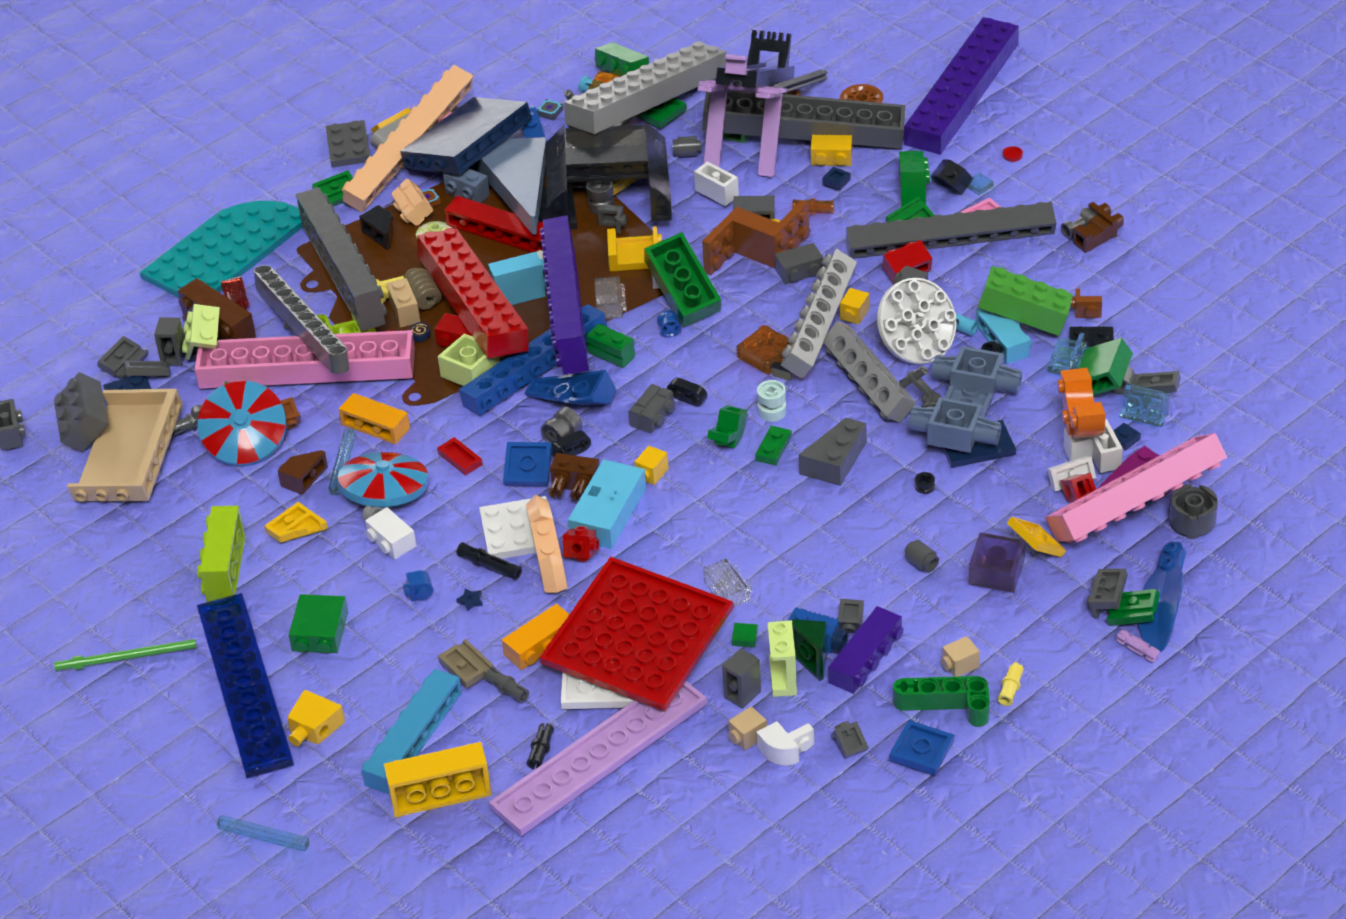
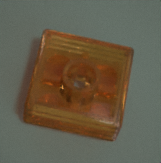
(762, 348)

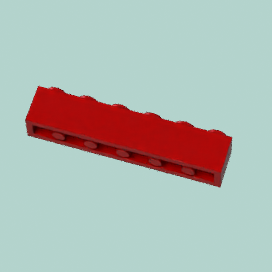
(492, 224)

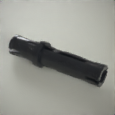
(481, 557)

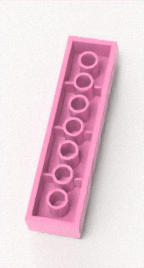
(1135, 488)

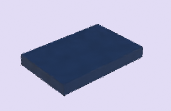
(982, 451)

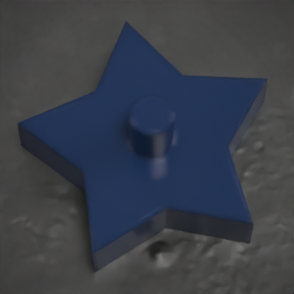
(470, 599)

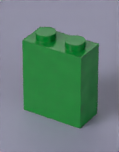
(1107, 364)
(318, 623)

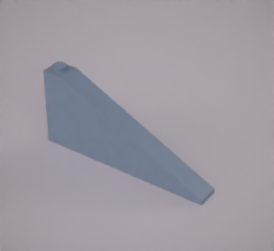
(517, 175)

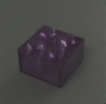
(997, 562)

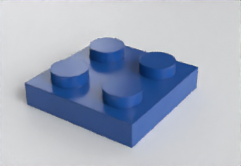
(527, 464)
(921, 747)

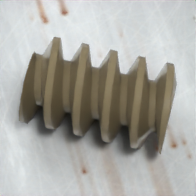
(423, 287)

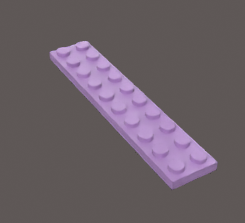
(591, 759)

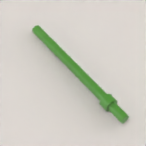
(79, 662)

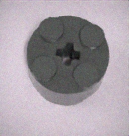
(1193, 510)

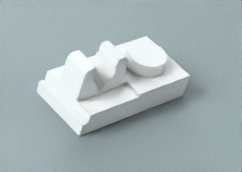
(1078, 466)

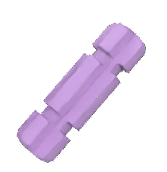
(1138, 645)

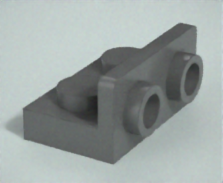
(1107, 590)

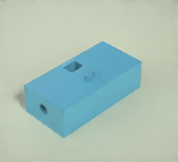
(609, 501)

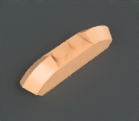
(546, 545)

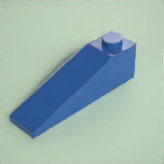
(578, 388)

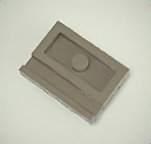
(465, 663)

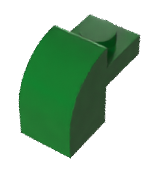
(729, 426)

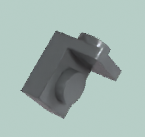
(849, 739)

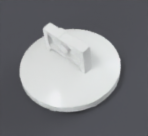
(916, 320)

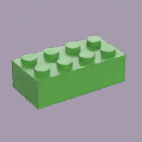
(1025, 300)

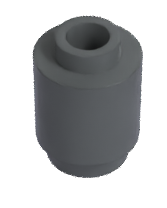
(686, 146)
(921, 556)

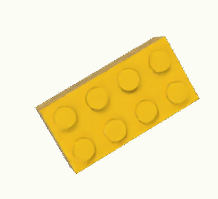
(438, 779)

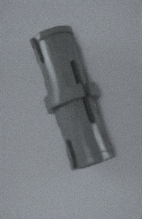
(506, 685)

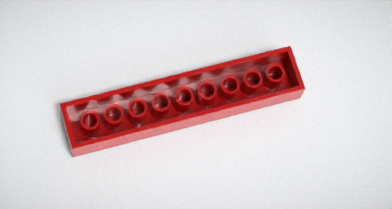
(472, 293)

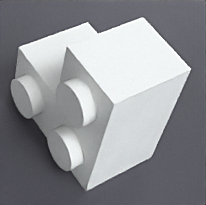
(1104, 449)

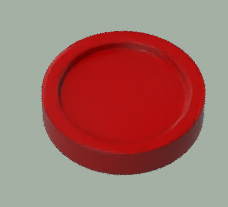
(1012, 153)

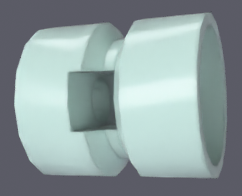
(771, 400)

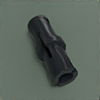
(540, 745)

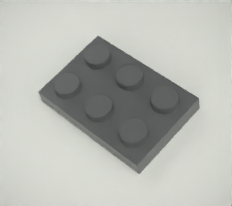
(347, 143)

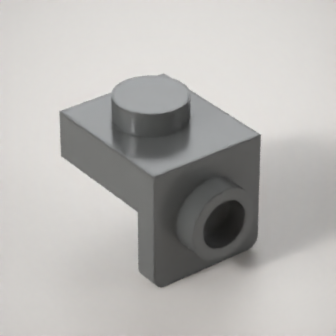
(612, 216)
(850, 614)

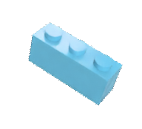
(1006, 333)

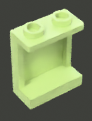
(782, 658)

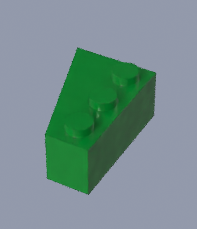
(913, 175)

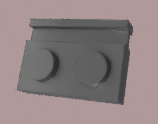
(121, 351)

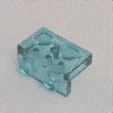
(1067, 354)

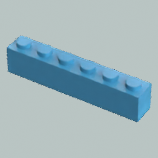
(413, 726)

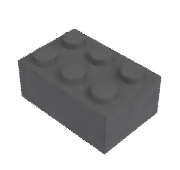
(80, 412)

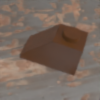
(302, 471)

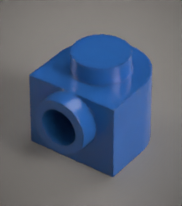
(418, 585)

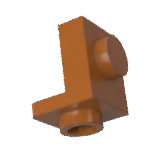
(1086, 305)
(292, 415)

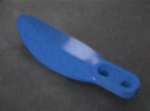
(1169, 583)

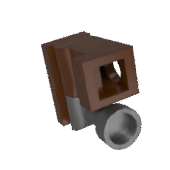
(1093, 226)

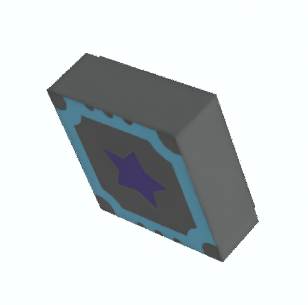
(550, 109)

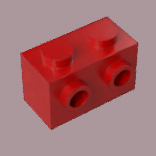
(912, 255)

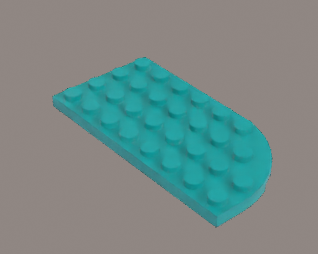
(225, 245)

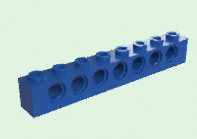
(519, 368)

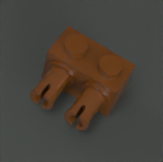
(572, 474)

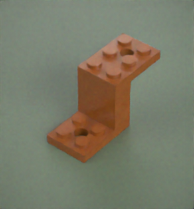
(755, 236)

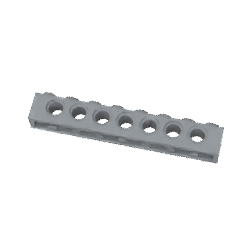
(818, 313)

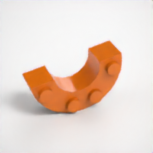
(1080, 413)

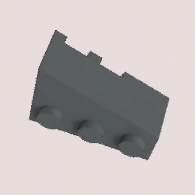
(834, 452)

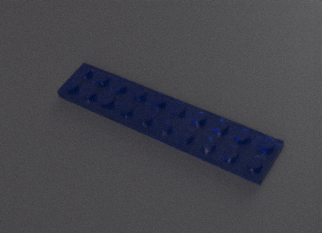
(245, 686)

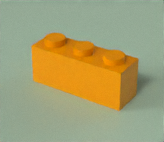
(374, 418)
(530, 640)

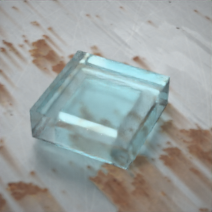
(980, 184)

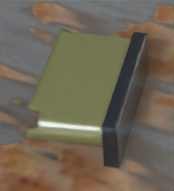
(780, 372)

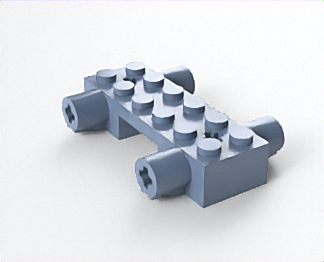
(961, 415)

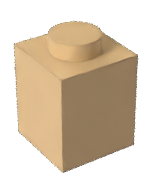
(960, 657)
(744, 728)

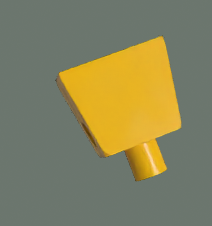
(313, 719)

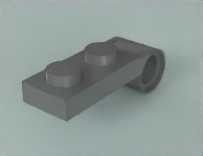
(1160, 381)

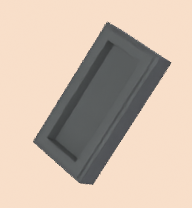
(146, 368)

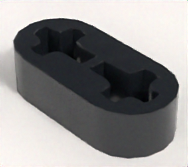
(687, 391)
(571, 444)

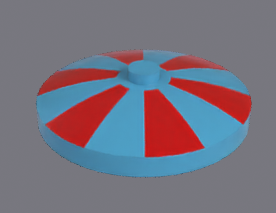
(242, 423)
(382, 479)

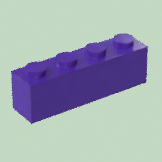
(865, 650)

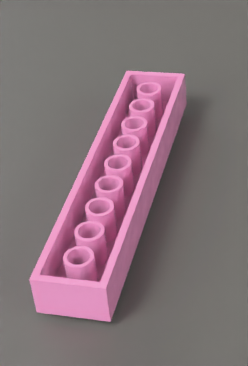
(292, 362)

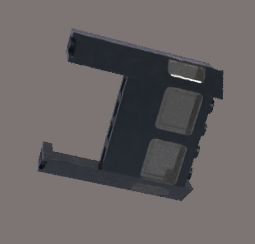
(607, 155)

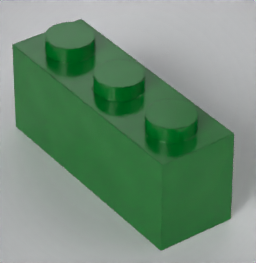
(619, 59)

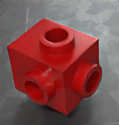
(580, 543)

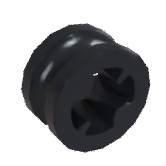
(924, 482)

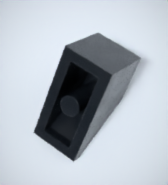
(952, 176)
(378, 225)

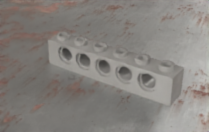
(868, 372)

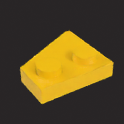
(295, 523)

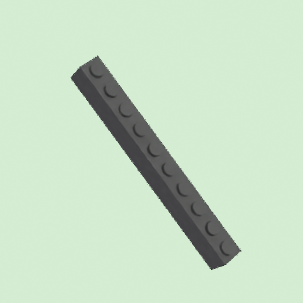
(952, 229)

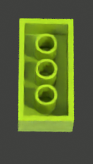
(221, 553)

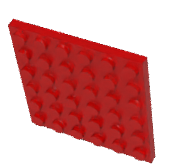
(637, 633)

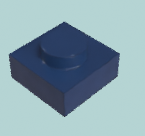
(836, 178)
(1127, 436)

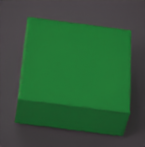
(744, 634)

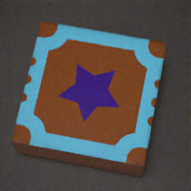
(432, 197)

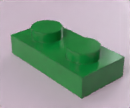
(773, 445)

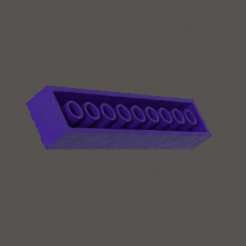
(961, 85)
(563, 296)

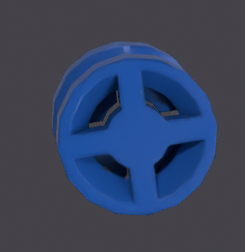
(668, 323)

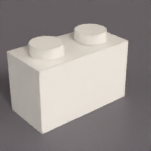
(716, 183)
(390, 533)

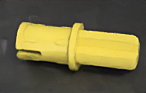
(1010, 684)

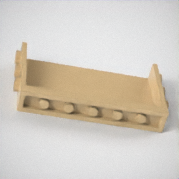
(130, 447)

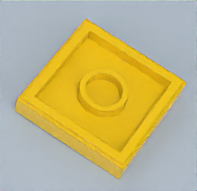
(1036, 536)

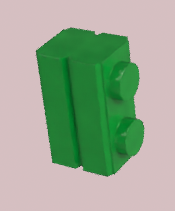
(611, 345)

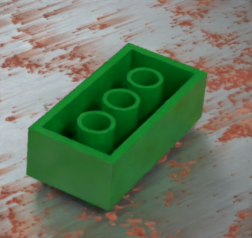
(682, 279)

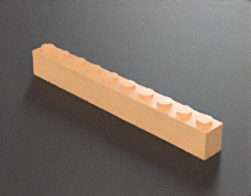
(388, 160)

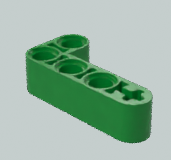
(944, 694)

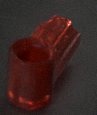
(235, 291)

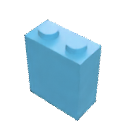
(520, 277)

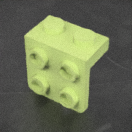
(200, 328)

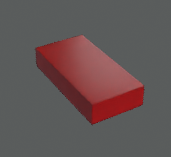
(459, 456)

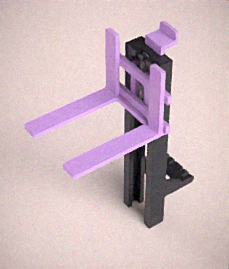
(745, 75)

